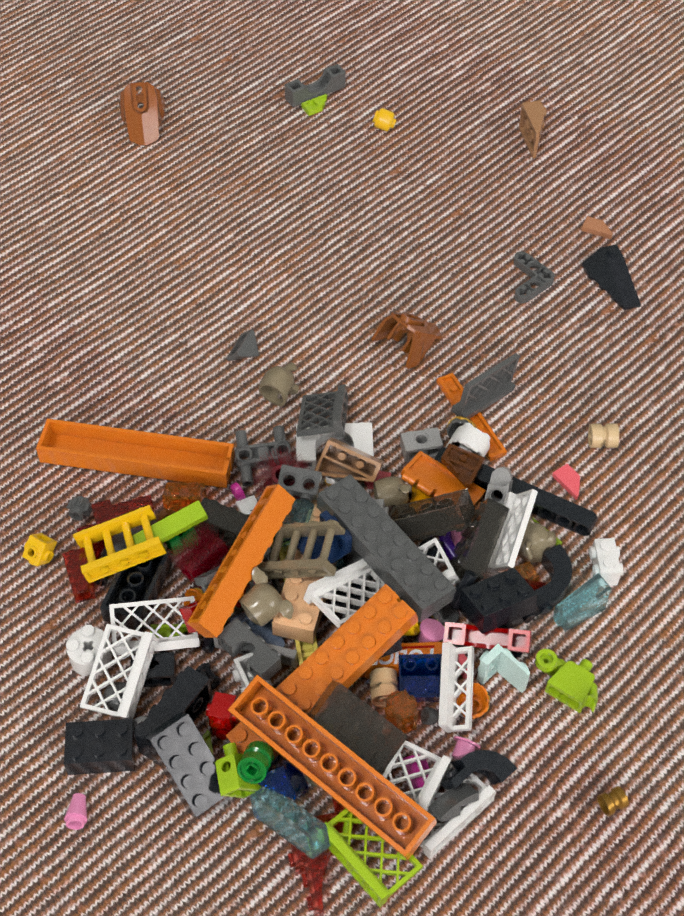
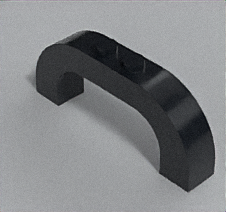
(560, 570)

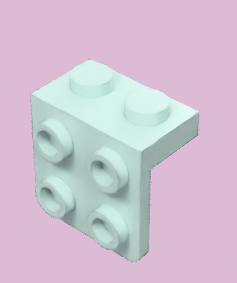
(504, 663)

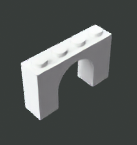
(356, 435)

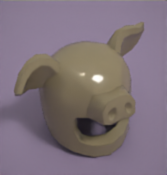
(278, 381)
(392, 490)
(535, 541)
(264, 601)

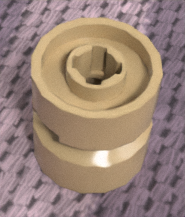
(603, 435)
(383, 683)

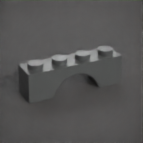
(331, 80)

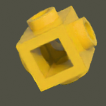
(39, 549)

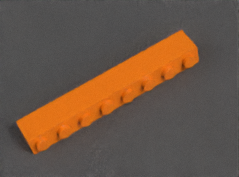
(245, 554)

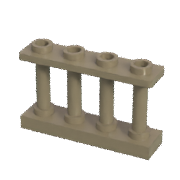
(305, 566)

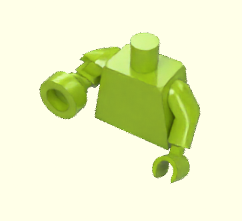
(569, 681)

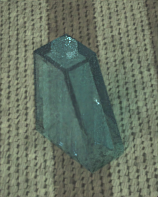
(582, 603)

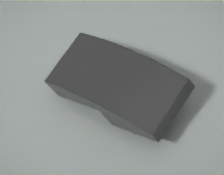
(449, 803)

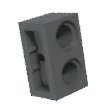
(301, 477)

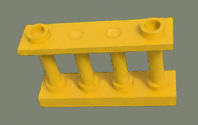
(125, 558)

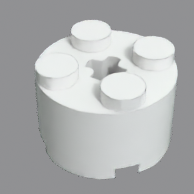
(471, 439)
(83, 648)

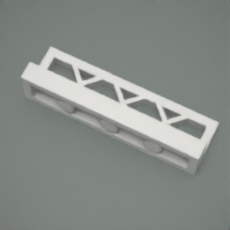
(449, 689)

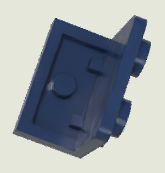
(340, 546)

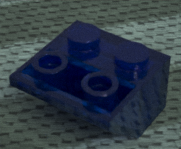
(420, 676)

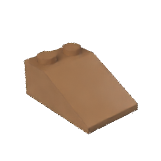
(531, 124)

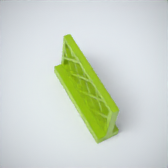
(357, 867)

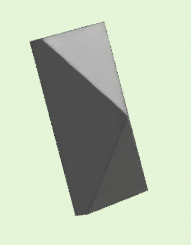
(244, 347)

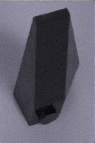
(611, 273)

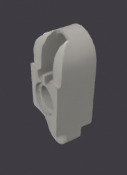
(500, 480)

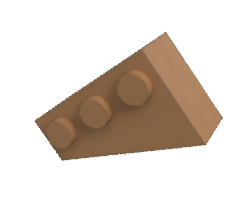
(342, 460)

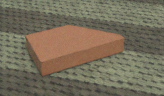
(596, 227)

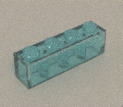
(290, 821)

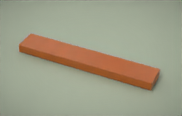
(453, 391)

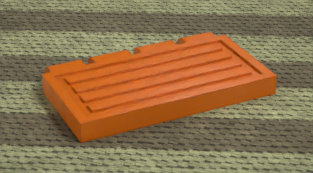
(435, 478)

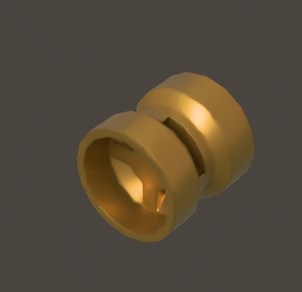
(612, 801)

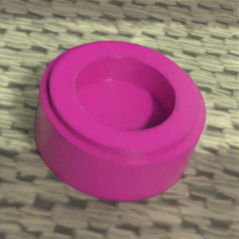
(237, 491)

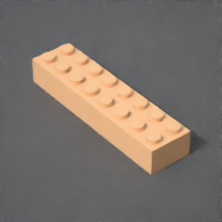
(305, 617)

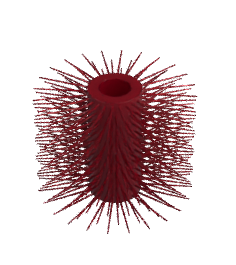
(274, 471)
(205, 557)

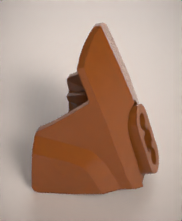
(145, 121)
(419, 335)

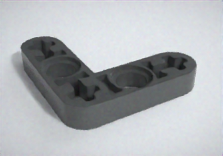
(542, 277)

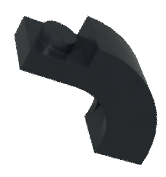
(486, 762)

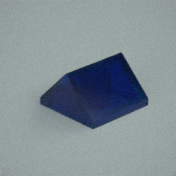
(286, 781)

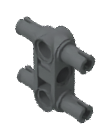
(256, 450)

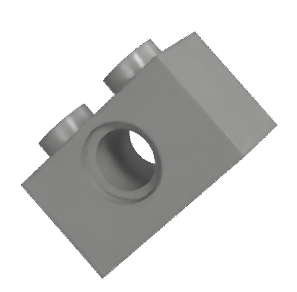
(424, 440)

